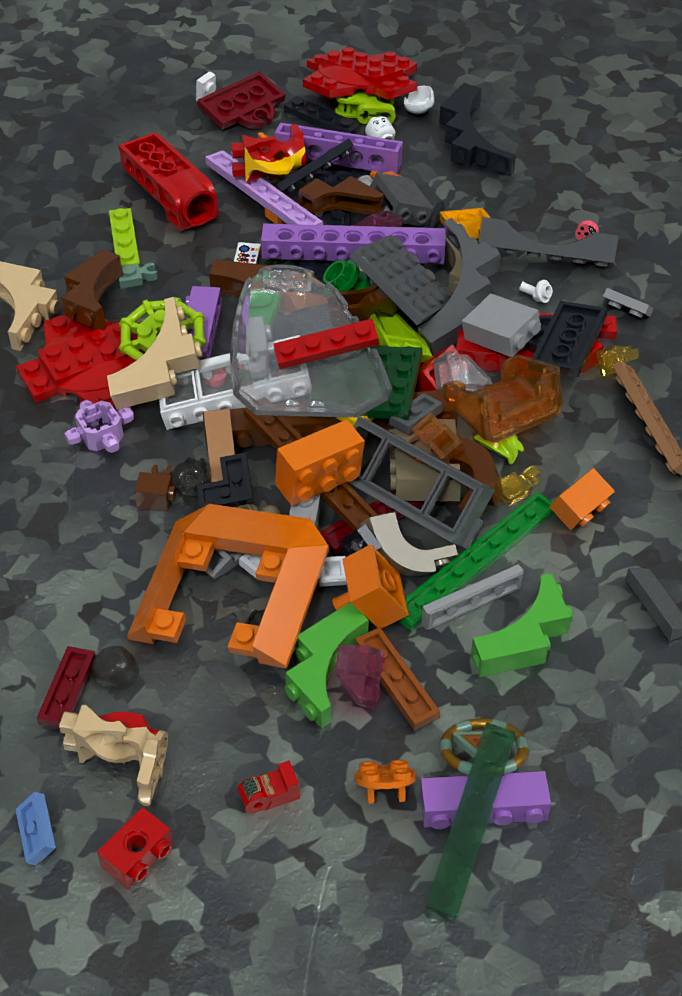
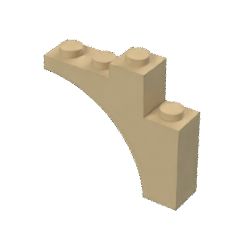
(30, 300)
(156, 370)

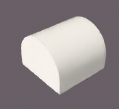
(332, 572)

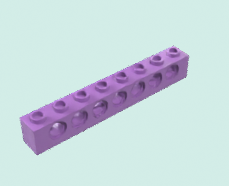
(339, 242)

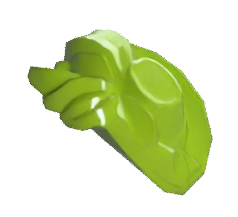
(506, 448)

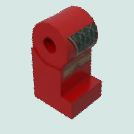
(270, 789)

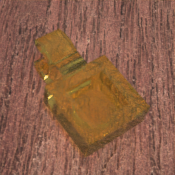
(611, 355)
(516, 488)

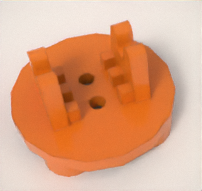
(377, 777)

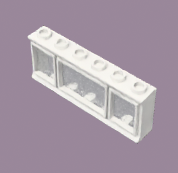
(200, 391)

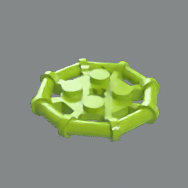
(151, 326)

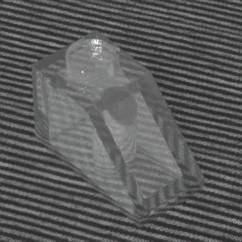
(460, 368)

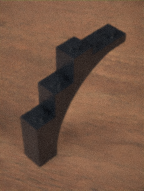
(466, 142)

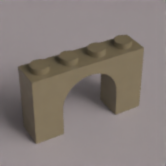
(415, 479)

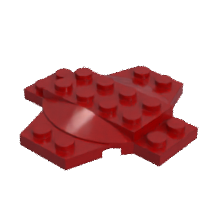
(347, 70)
(75, 361)

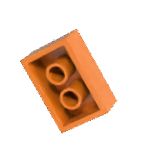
(319, 462)

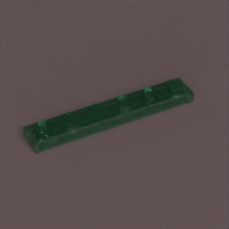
(470, 820)

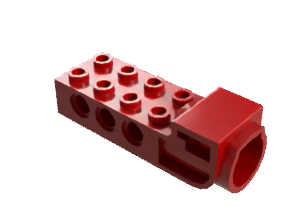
(171, 180)

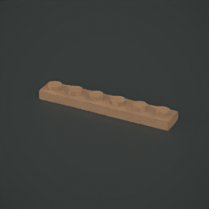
(649, 413)

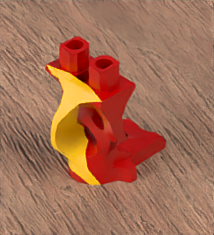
(261, 162)

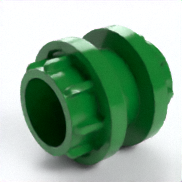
(346, 276)

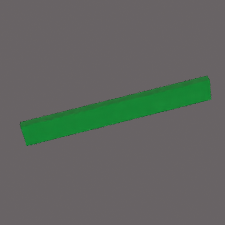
(478, 557)

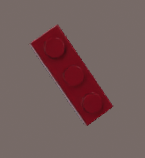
(66, 686)

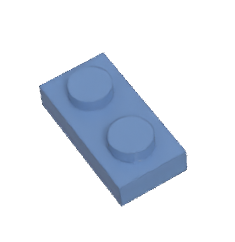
(35, 828)

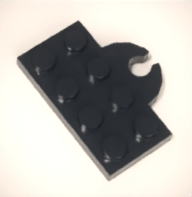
(567, 336)

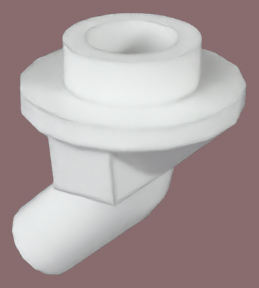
(540, 293)

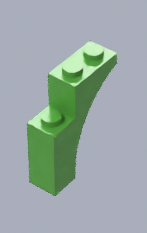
(527, 639)
(318, 656)

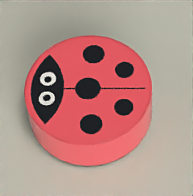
(585, 228)

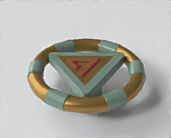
(469, 741)

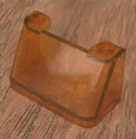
(522, 399)

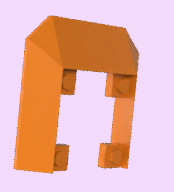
(290, 558)

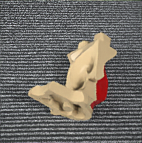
(118, 739)

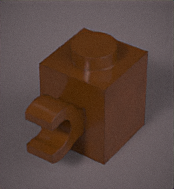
(155, 490)

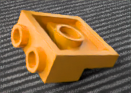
(468, 218)

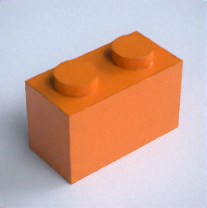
(582, 499)

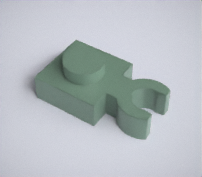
(134, 275)

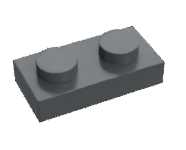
(419, 410)

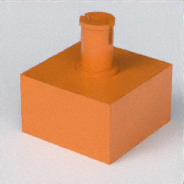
(373, 587)

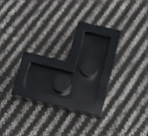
(233, 489)

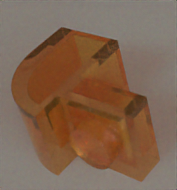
(438, 438)

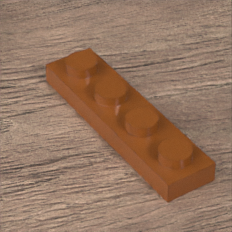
(401, 682)

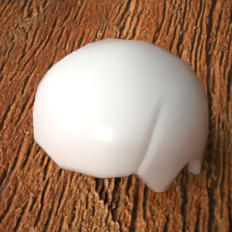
(419, 101)

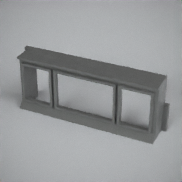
(468, 521)

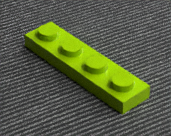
(124, 236)

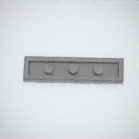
(472, 597)

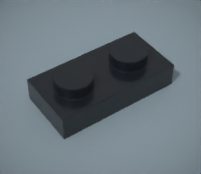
(357, 540)

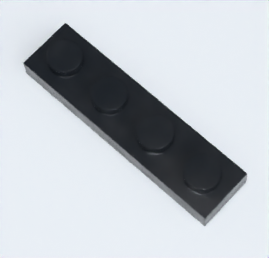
(320, 116)
(323, 162)

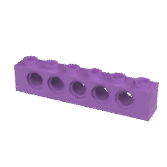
(367, 146)

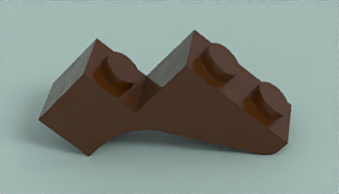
(347, 196)
(368, 300)

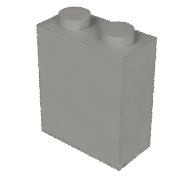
(501, 325)

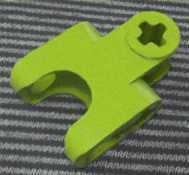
(364, 106)

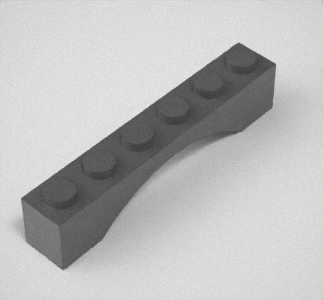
(594, 247)

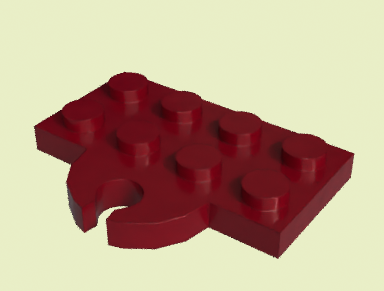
(243, 102)

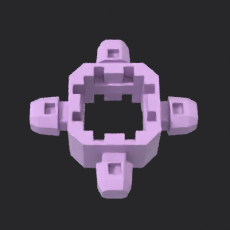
(108, 436)

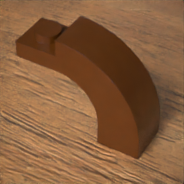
(480, 465)

